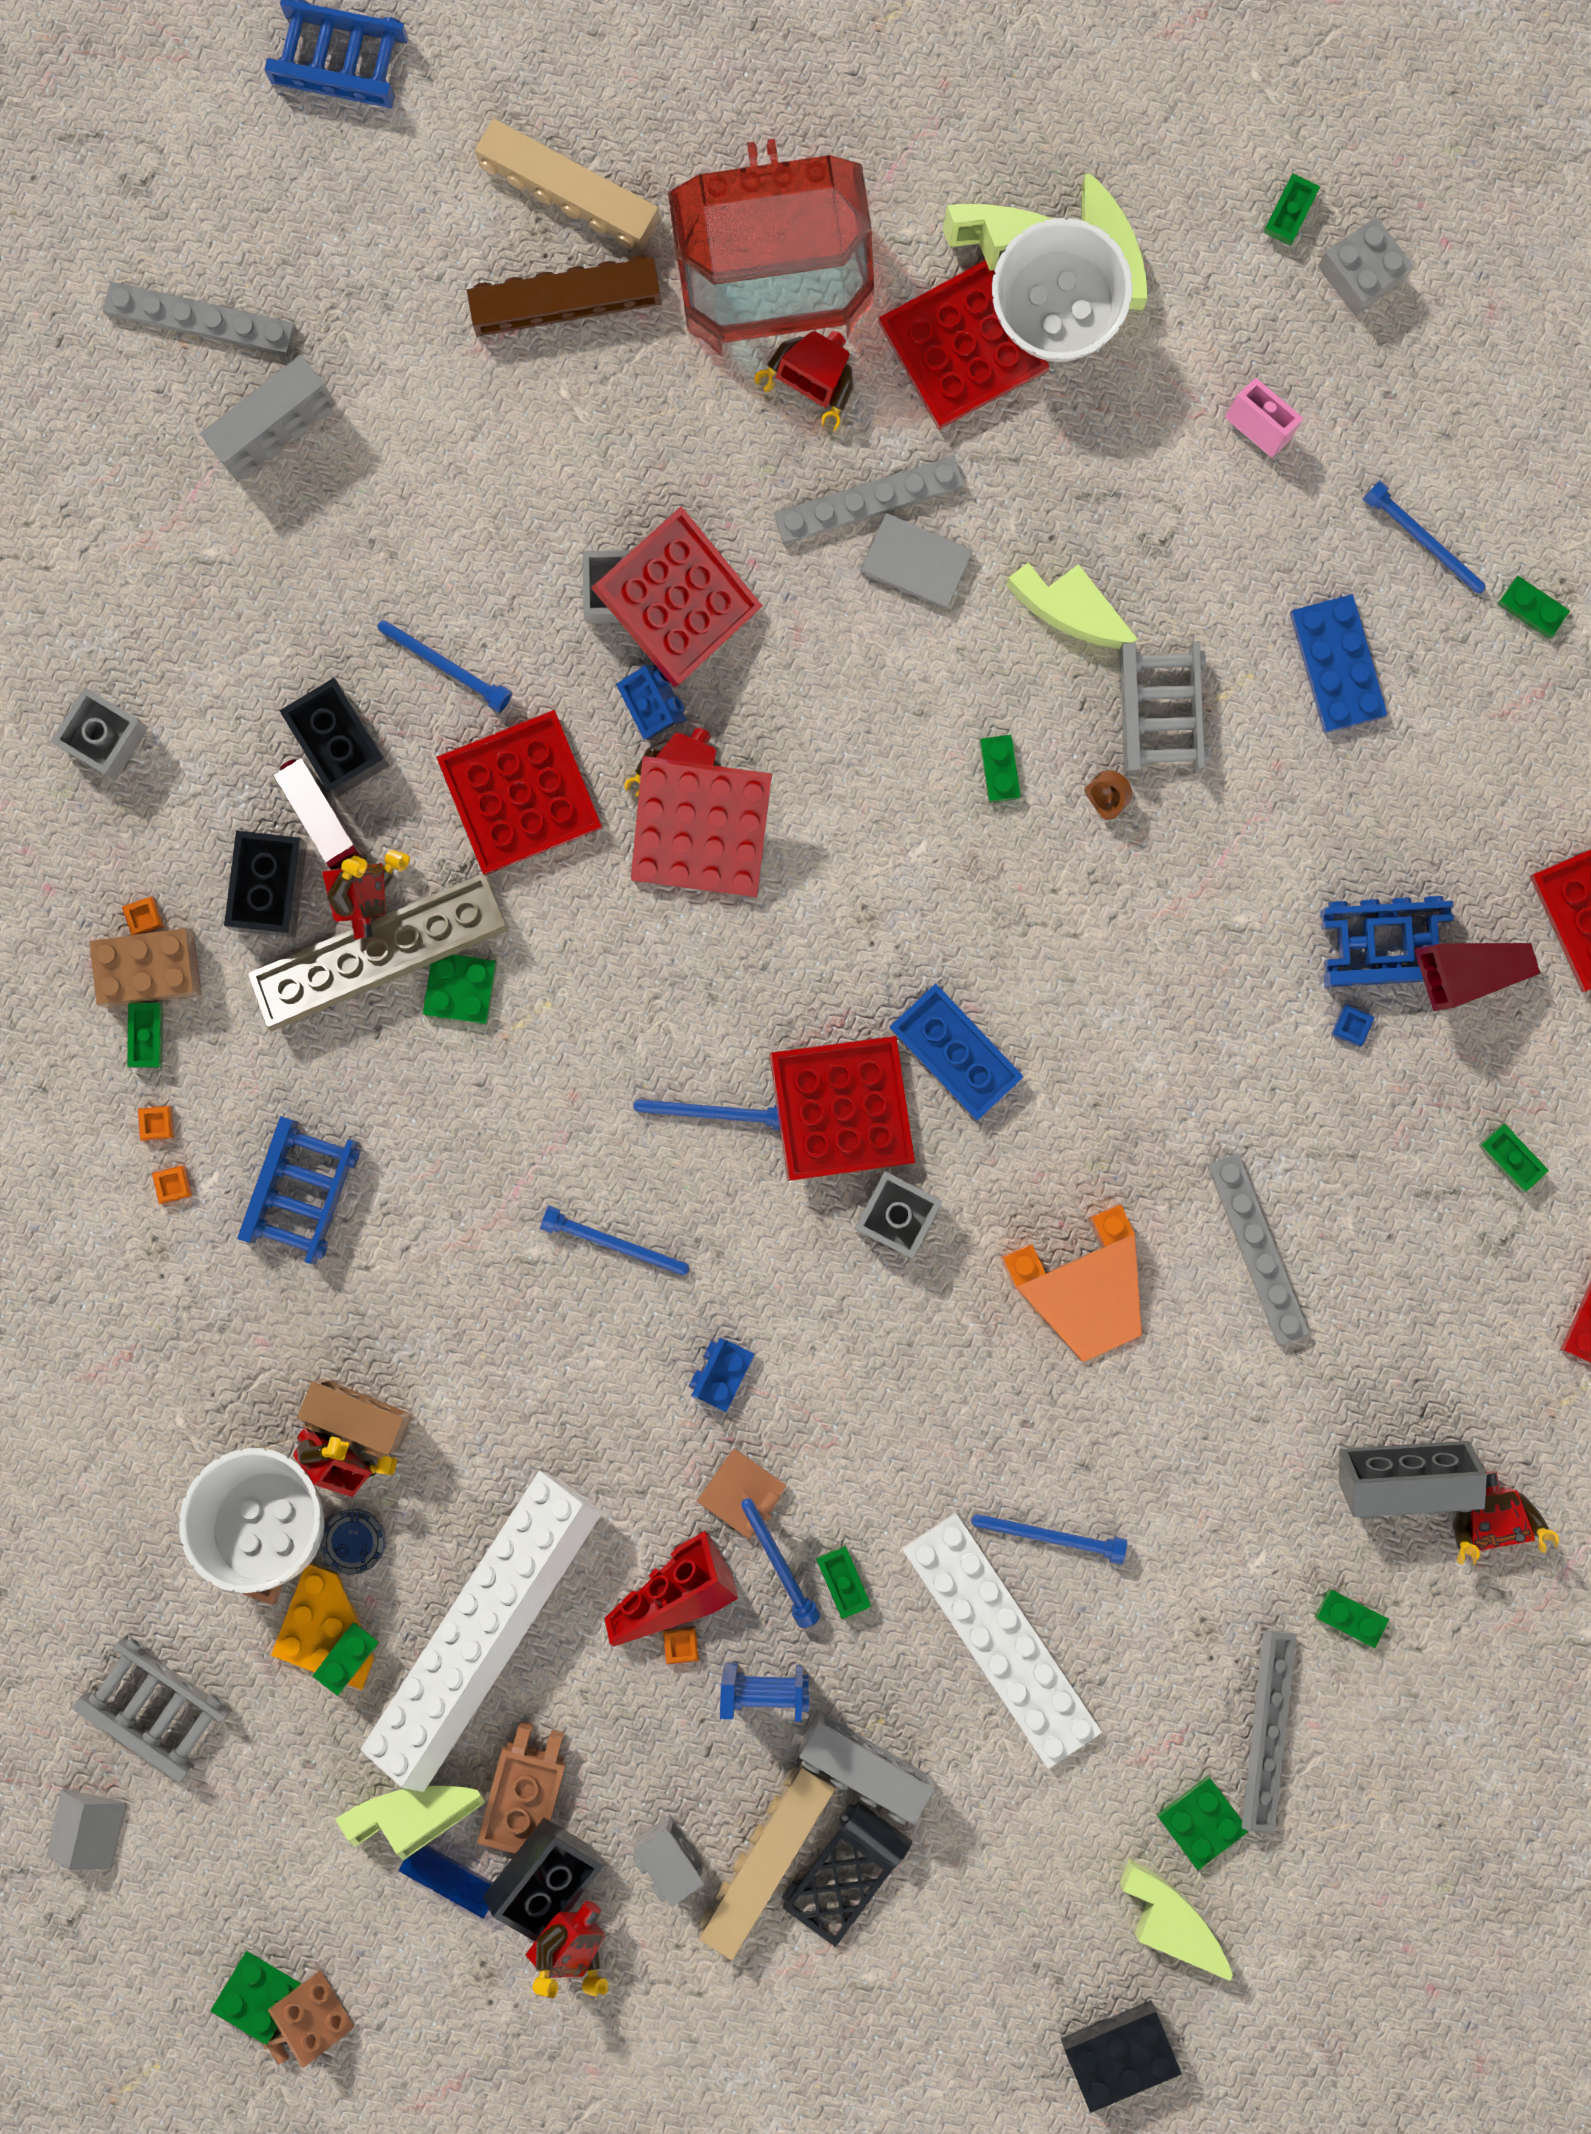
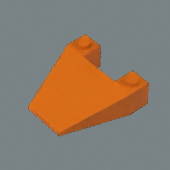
(1089, 1299)

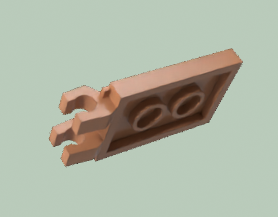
(522, 1790)

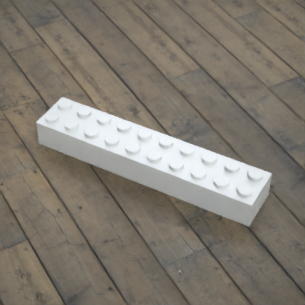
(480, 1632)

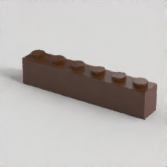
(564, 296)

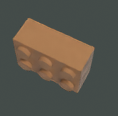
(145, 968)
(354, 1417)

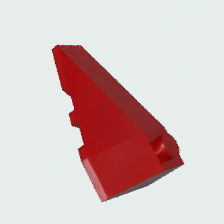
(684, 1590)

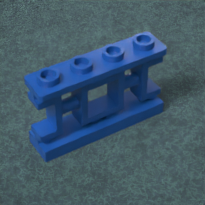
(1390, 967)

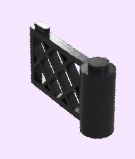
(873, 1839)

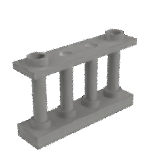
(1136, 724)
(122, 1724)

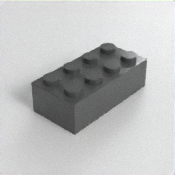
(1412, 1479)

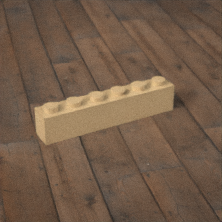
(567, 185)
(766, 1861)

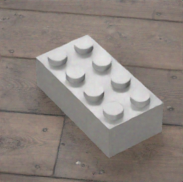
(269, 418)
(865, 1768)

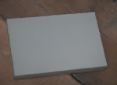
(916, 561)

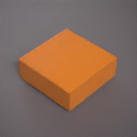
(143, 916)
(156, 1123)
(172, 1184)
(681, 1645)

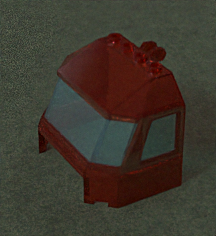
(773, 248)

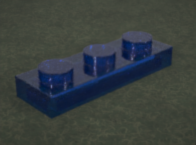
(448, 1879)

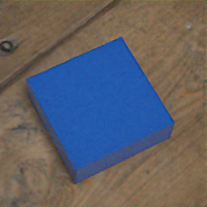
(1352, 1025)

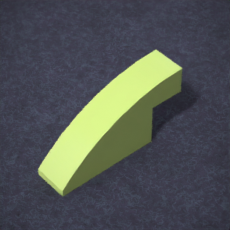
(1102, 210)
(988, 226)
(1071, 606)
(409, 1816)
(1172, 1922)

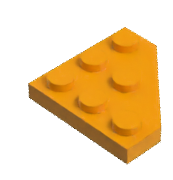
(317, 1621)

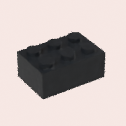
(334, 738)
(265, 884)
(542, 1879)
(1120, 2056)

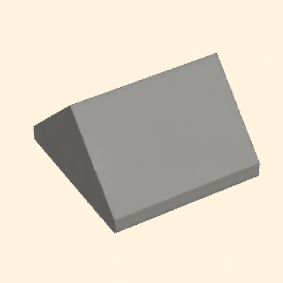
(85, 1831)

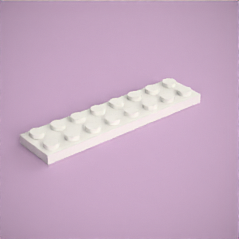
(1002, 1640)

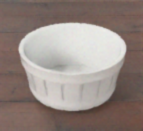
(1062, 289)
(251, 1521)

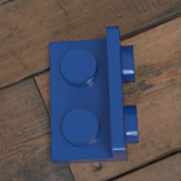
(651, 701)
(722, 1373)

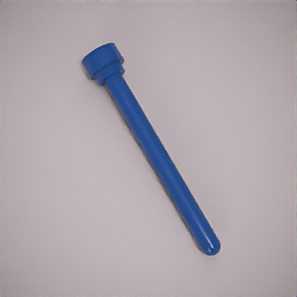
(1380, 498)
(495, 696)
(767, 1116)
(556, 1221)
(1111, 1549)
(804, 1610)

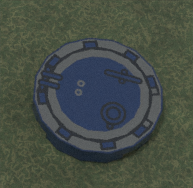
(353, 1541)

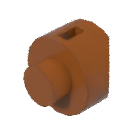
(1109, 793)

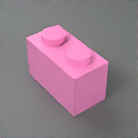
(1263, 417)

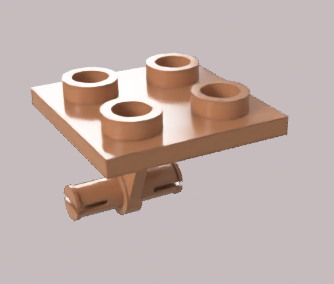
(738, 1480)
(308, 2021)

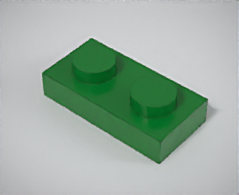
(1291, 209)
(1533, 607)
(999, 768)
(145, 1035)
(1513, 1158)
(843, 1582)
(1351, 1618)
(345, 1659)

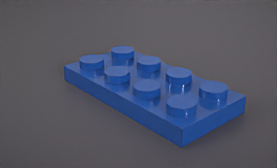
(1338, 663)
(956, 1052)

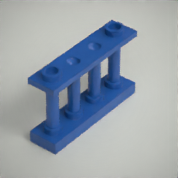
(345, 83)
(267, 1196)
(767, 1692)

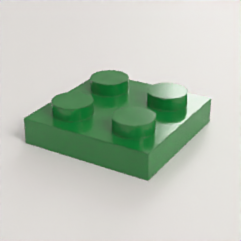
(460, 989)
(1202, 1822)
(249, 1995)

